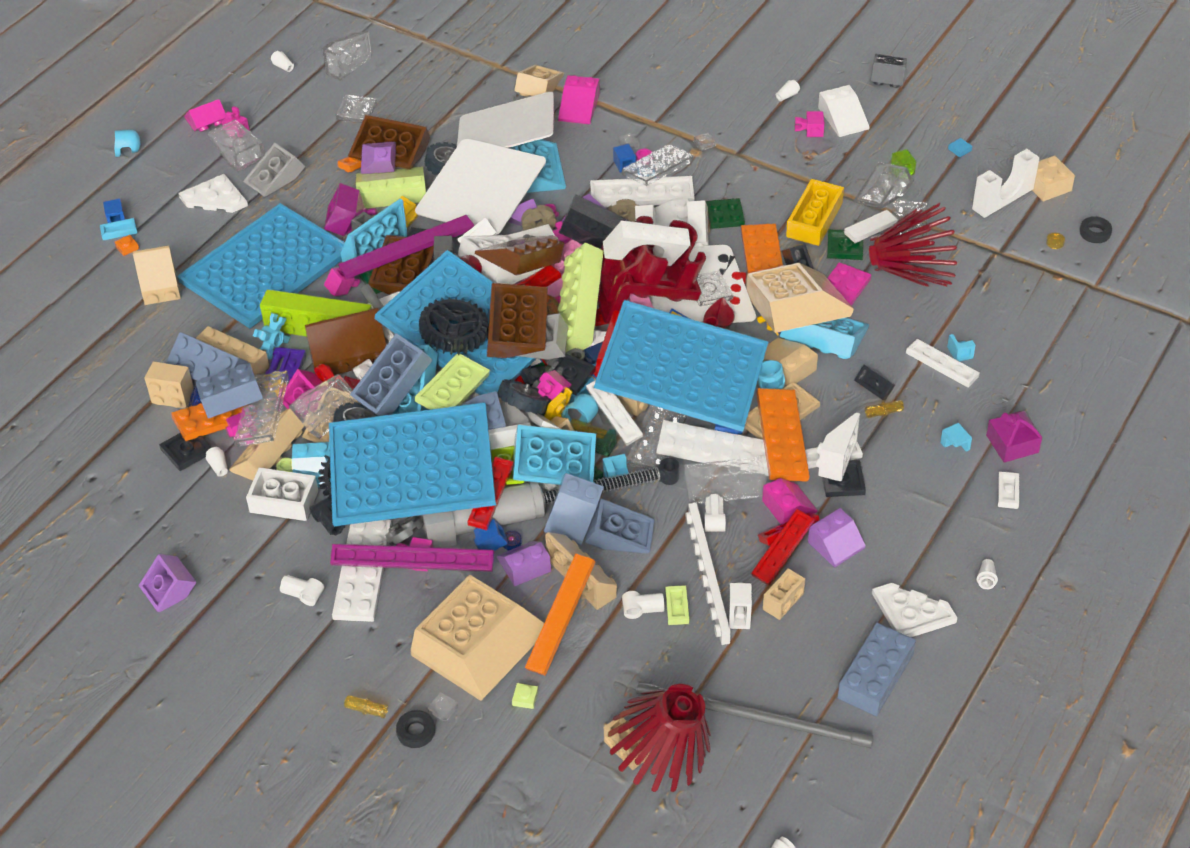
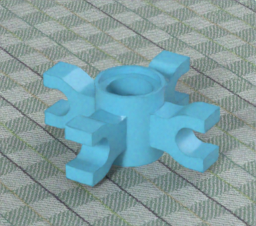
(272, 335)

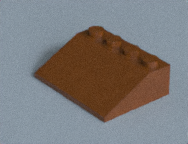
(409, 138)
(524, 253)
(399, 273)
(516, 320)
(346, 341)

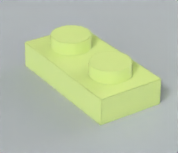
(677, 605)

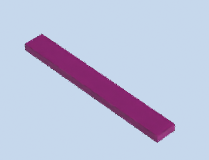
(404, 247)
(412, 557)

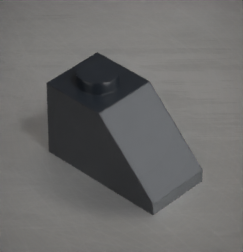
(797, 254)

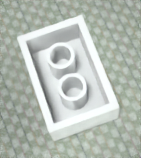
(282, 494)

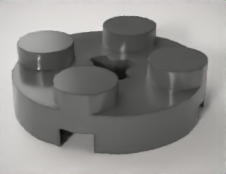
(400, 532)

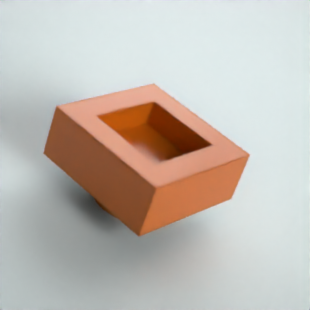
(349, 164)
(126, 245)

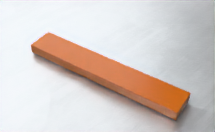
(560, 614)

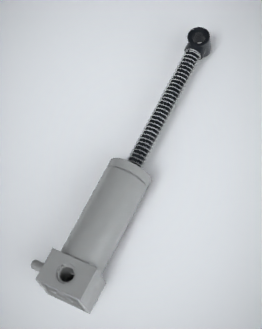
(528, 502)

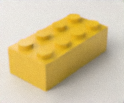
(815, 212)

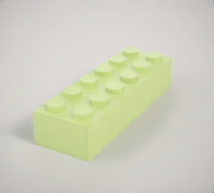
(580, 295)

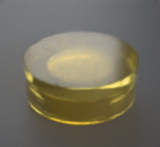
(1055, 240)

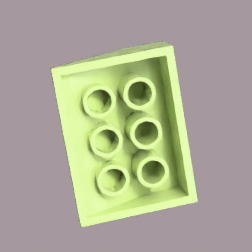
(388, 187)

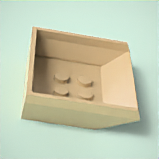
(795, 297)
(475, 637)

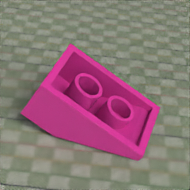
(579, 99)

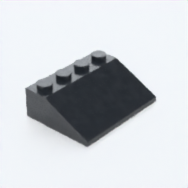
(589, 222)

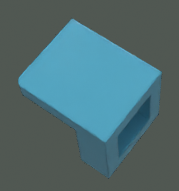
(961, 350)
(957, 436)
(615, 466)

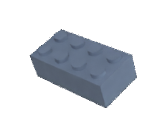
(201, 357)
(391, 376)
(876, 669)

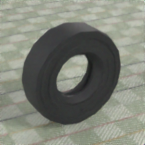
(1095, 237)
(421, 739)

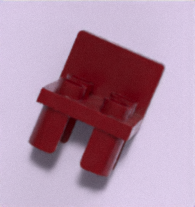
(649, 275)

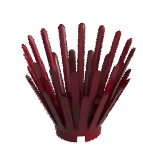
(893, 250)
(674, 718)

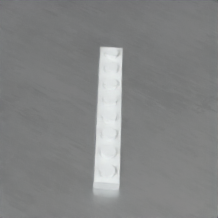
(708, 578)

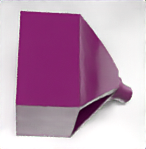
(344, 207)
(1014, 436)

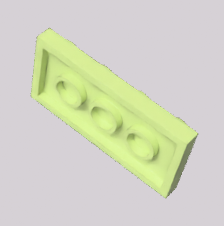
(452, 384)

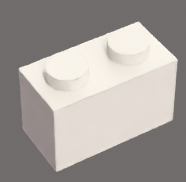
(740, 606)

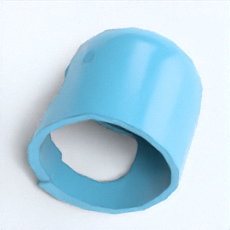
(126, 138)
(771, 374)
(585, 405)

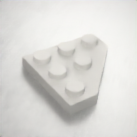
(214, 194)
(912, 611)

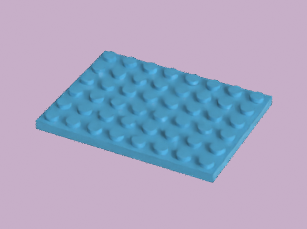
(271, 253)
(443, 279)
(682, 365)
(410, 464)

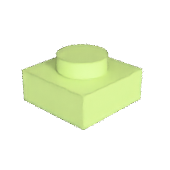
(525, 696)

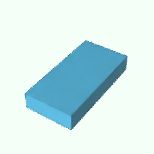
(118, 229)

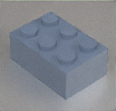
(228, 390)

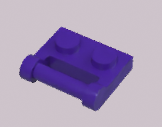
(292, 360)

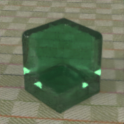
(606, 445)

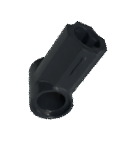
(323, 513)

